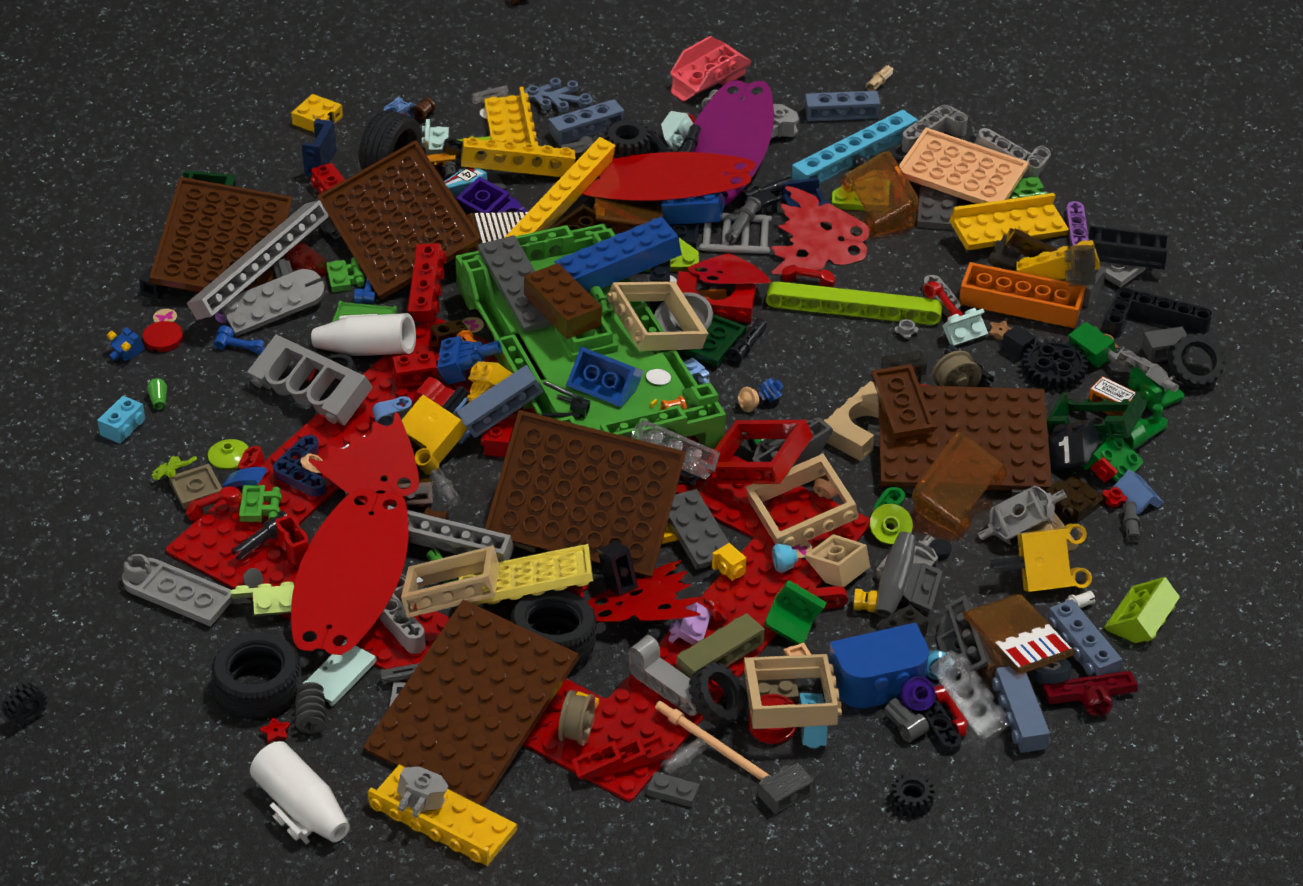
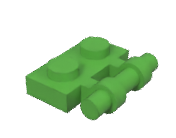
(1028, 187)
(339, 276)
(253, 500)

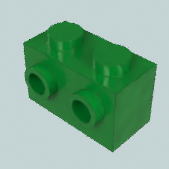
(1093, 343)

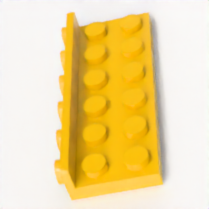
(511, 119)
(987, 222)
(457, 824)

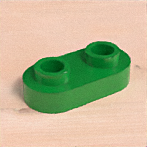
(891, 496)

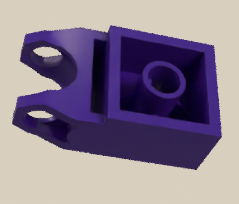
(487, 198)

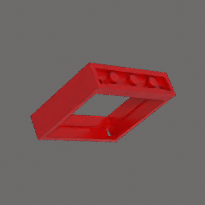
(797, 435)

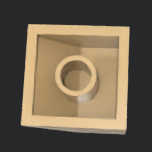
(839, 560)

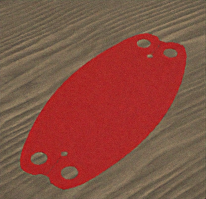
(669, 176)
(349, 571)

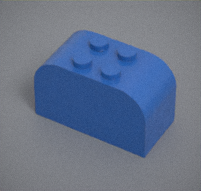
(877, 664)

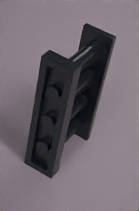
(1129, 247)

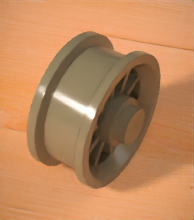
(956, 370)
(577, 717)

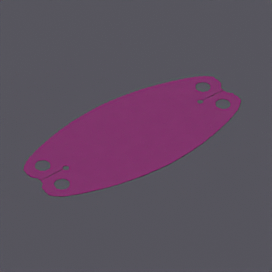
(737, 126)

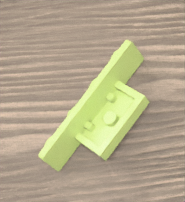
(267, 599)

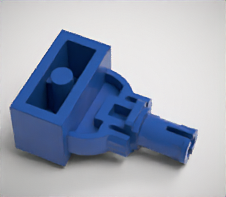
(459, 356)

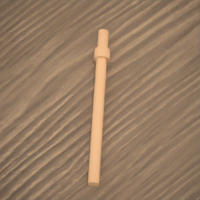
(677, 718)

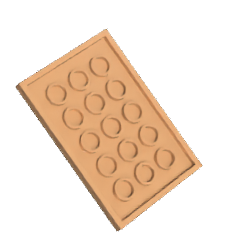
(962, 168)

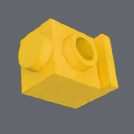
(729, 561)

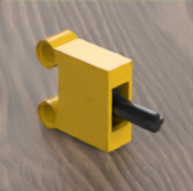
(434, 429)
(1045, 559)

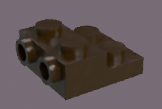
(1080, 499)

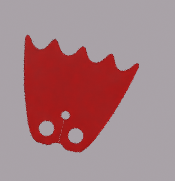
(368, 458)

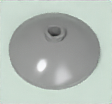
(698, 303)

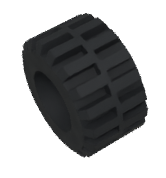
(629, 137)

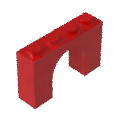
(735, 308)

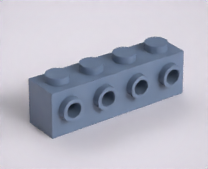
(500, 401)
(1088, 643)
(1022, 709)

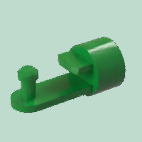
(1147, 428)

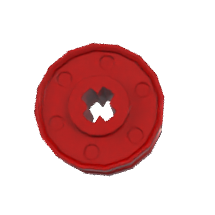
(773, 735)

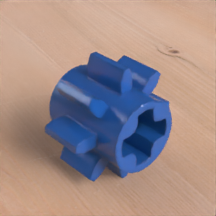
(770, 389)

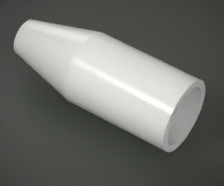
(367, 335)
(301, 794)

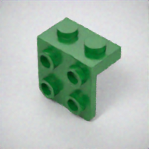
(1152, 391)
(1118, 454)
(793, 612)

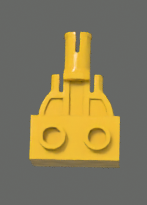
(484, 377)

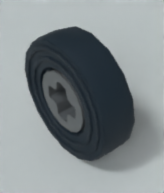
(1052, 673)

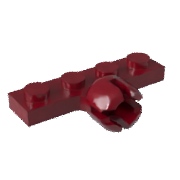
(1092, 691)

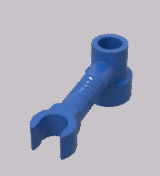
(364, 295)
(225, 337)

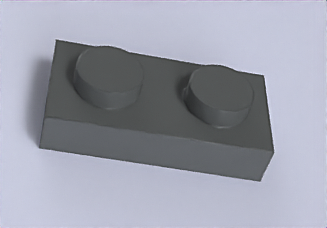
(673, 789)

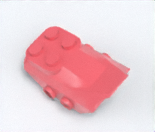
(705, 66)

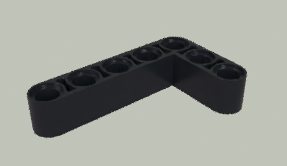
(1155, 309)

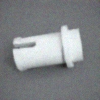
(1082, 599)

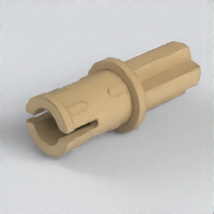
(879, 78)

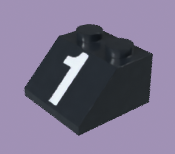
(1072, 444)

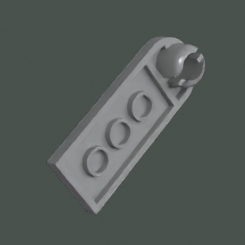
(273, 300)
(175, 589)

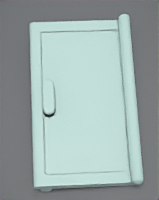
(342, 673)

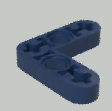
(287, 469)

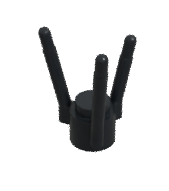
(578, 404)

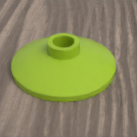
(226, 454)
(892, 515)

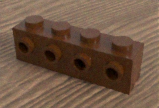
(420, 497)

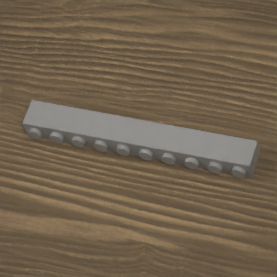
(257, 260)

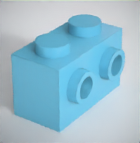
(121, 419)

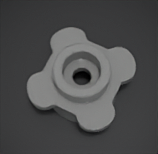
(906, 328)

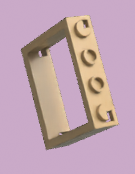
(624, 292)
(814, 526)
(450, 593)
(791, 668)

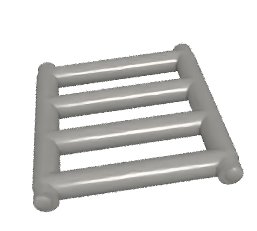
(743, 248)

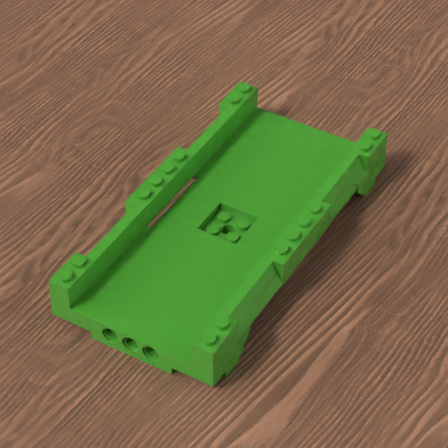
(557, 354)

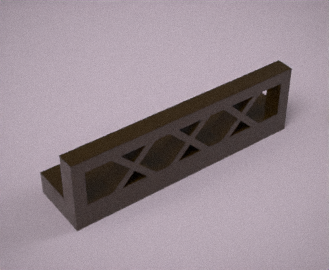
(1026, 244)

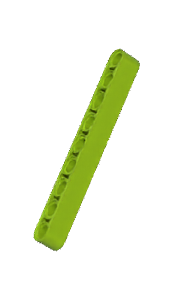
(854, 303)

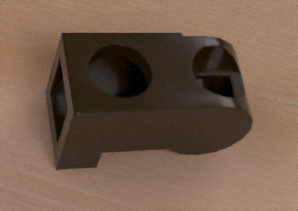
(445, 330)

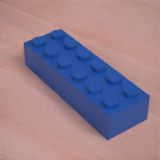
(623, 255)

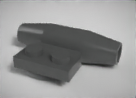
(904, 579)

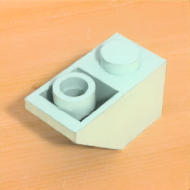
(676, 128)

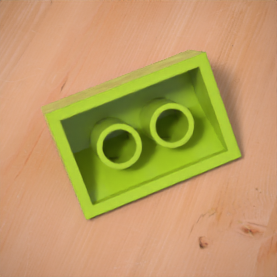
(1143, 610)

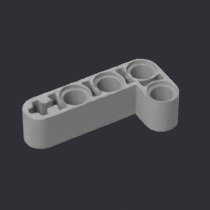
(940, 119)
(1036, 159)
(406, 630)
(659, 675)

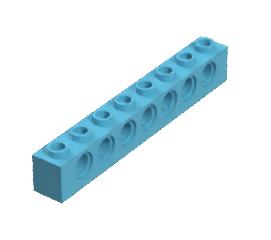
(866, 142)

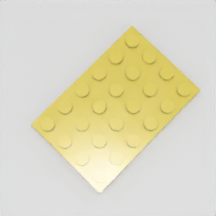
(540, 573)

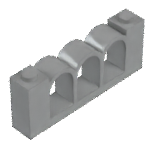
(337, 407)

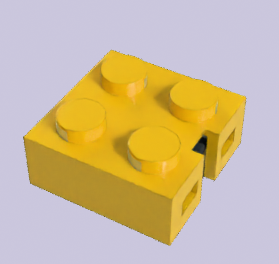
(314, 108)

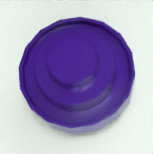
(918, 693)

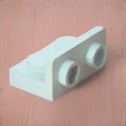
(433, 138)
(965, 327)

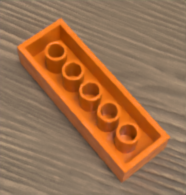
(1021, 295)

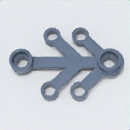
(539, 93)

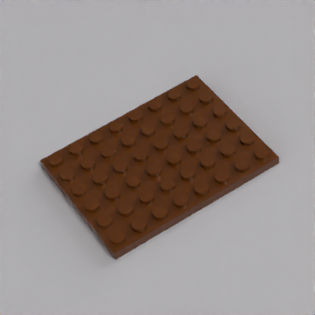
(391, 211)
(213, 229)
(1001, 420)
(585, 487)
(472, 701)

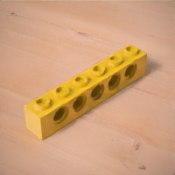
(509, 163)

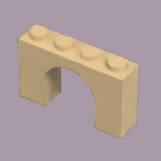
(847, 435)

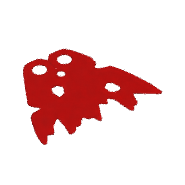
(818, 242)
(656, 592)

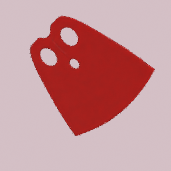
(734, 270)

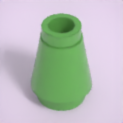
(157, 391)

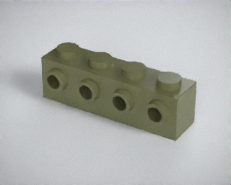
(722, 646)

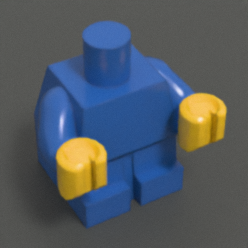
(125, 345)

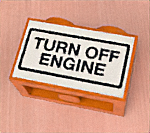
(1108, 389)

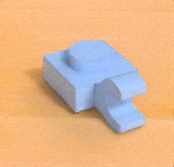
(697, 371)

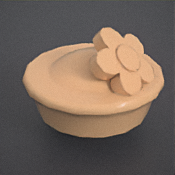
(748, 399)
(307, 465)
(824, 488)

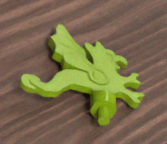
(169, 470)

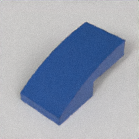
(245, 476)

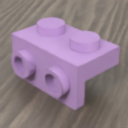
(691, 628)

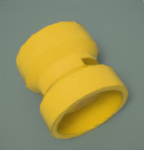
(860, 600)

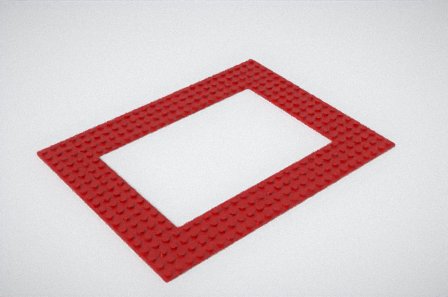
(632, 705)

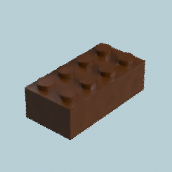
(562, 301)

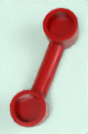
(790, 274)
(935, 289)
(229, 494)
(960, 721)

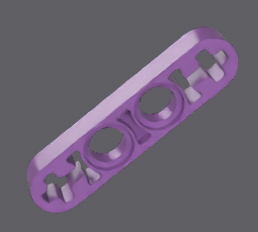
(1076, 227)

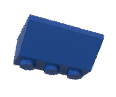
(694, 209)
(604, 377)

